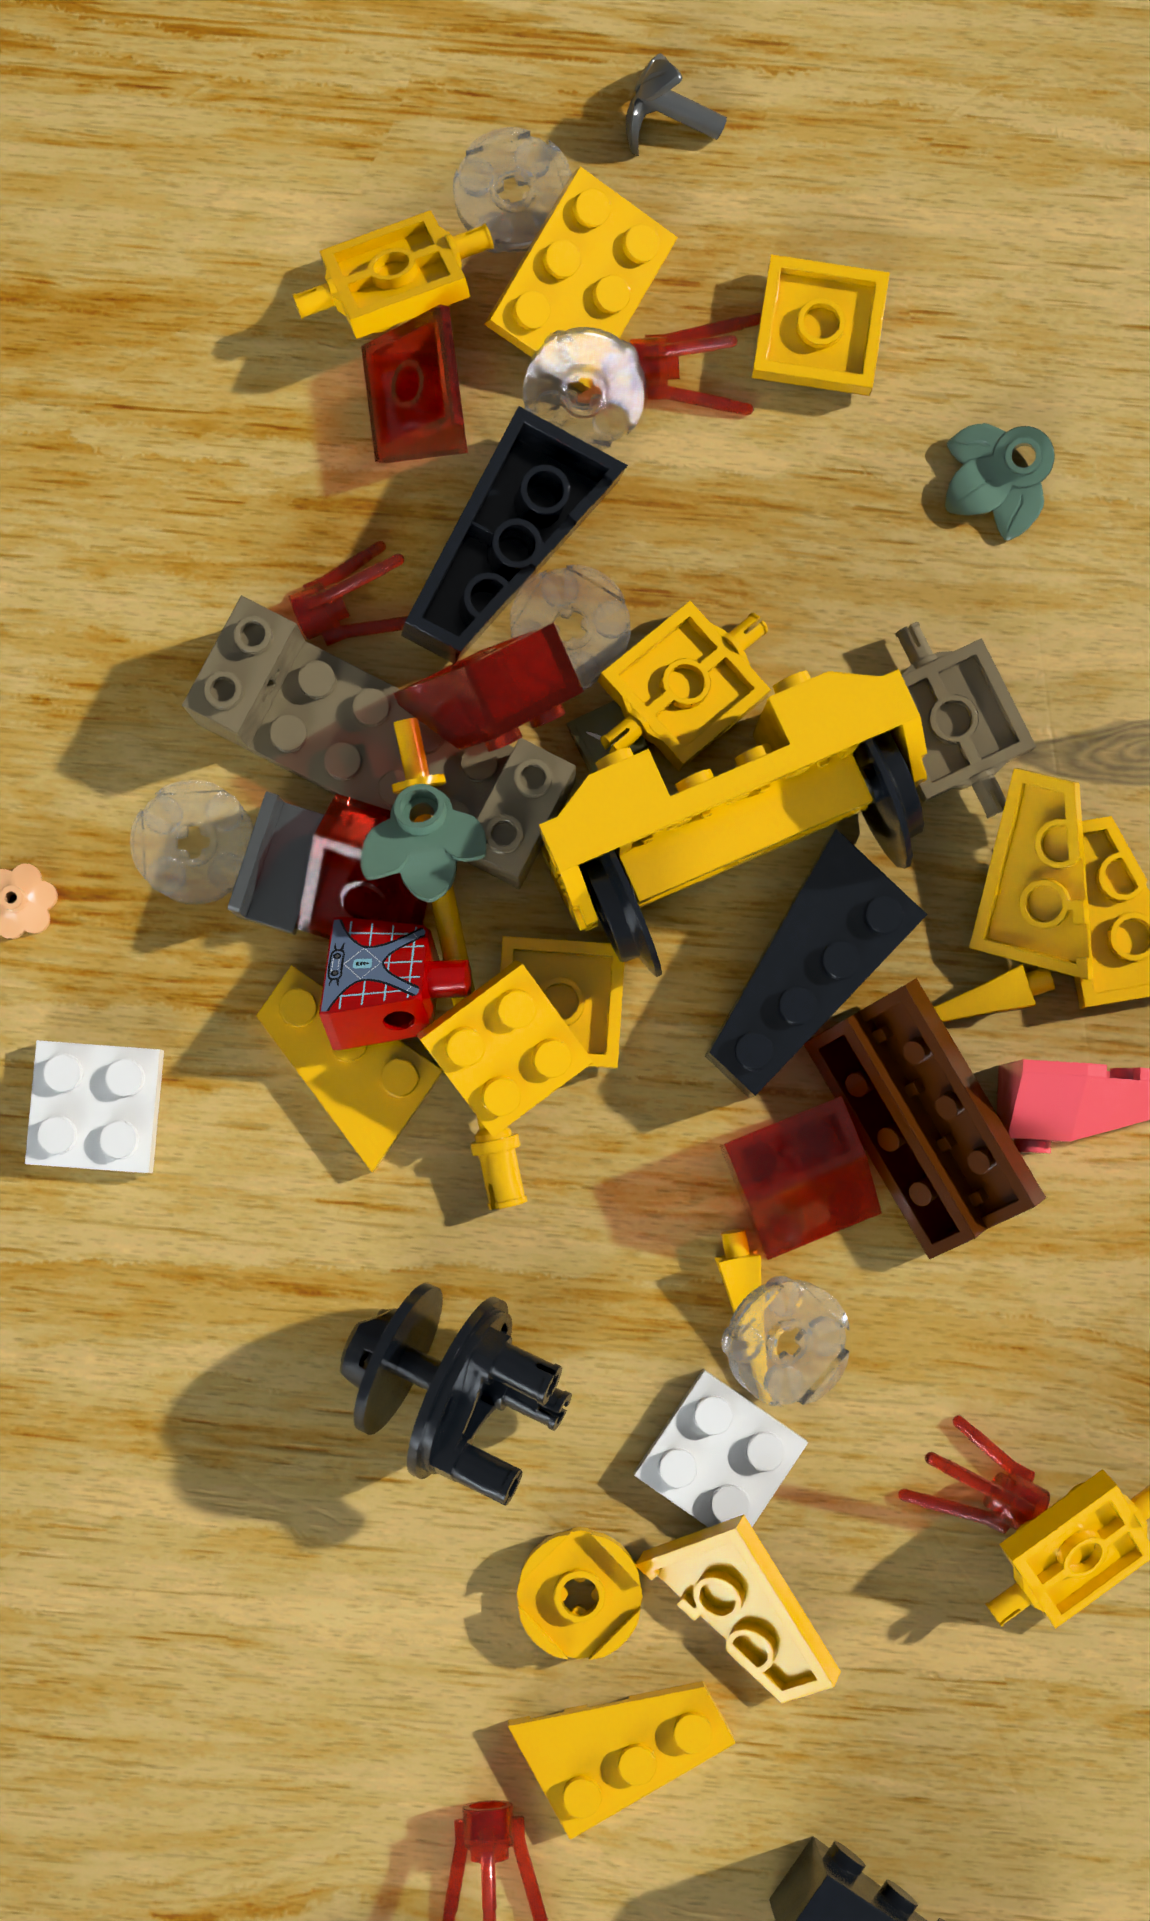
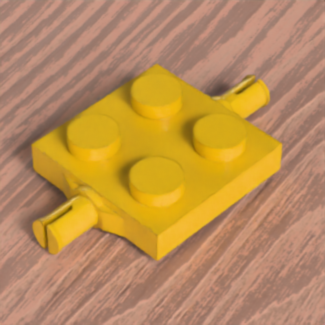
(394, 273)
(684, 685)
(1075, 1551)

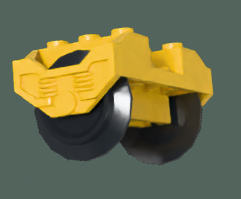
(820, 757)

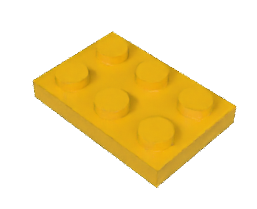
(582, 268)

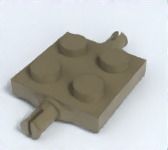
(965, 718)

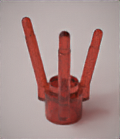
(661, 354)
(322, 602)
(1010, 1498)
(488, 1833)

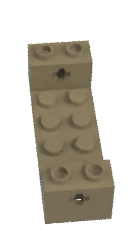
(339, 733)

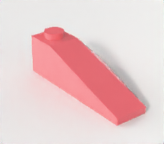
(1068, 1101)

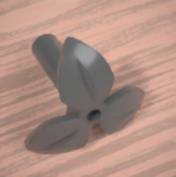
(655, 94)

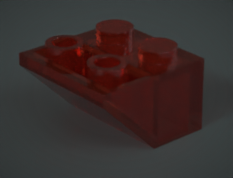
(802, 1177)

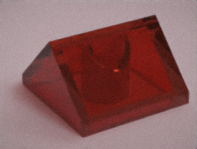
(415, 390)

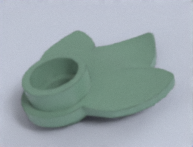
(993, 481)
(424, 850)

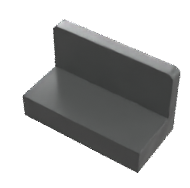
(275, 865)

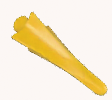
(1003, 993)
(739, 1266)

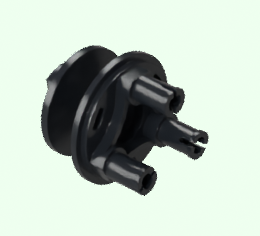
(463, 1389)

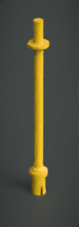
(495, 1153)

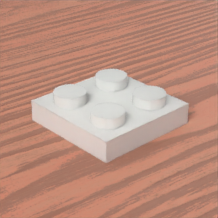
(94, 1107)
(720, 1454)

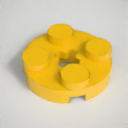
(579, 1631)

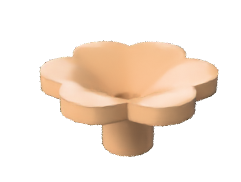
(32, 904)

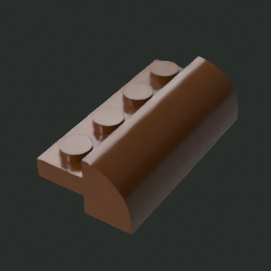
(924, 1120)

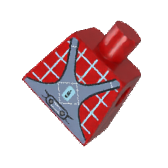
(384, 982)

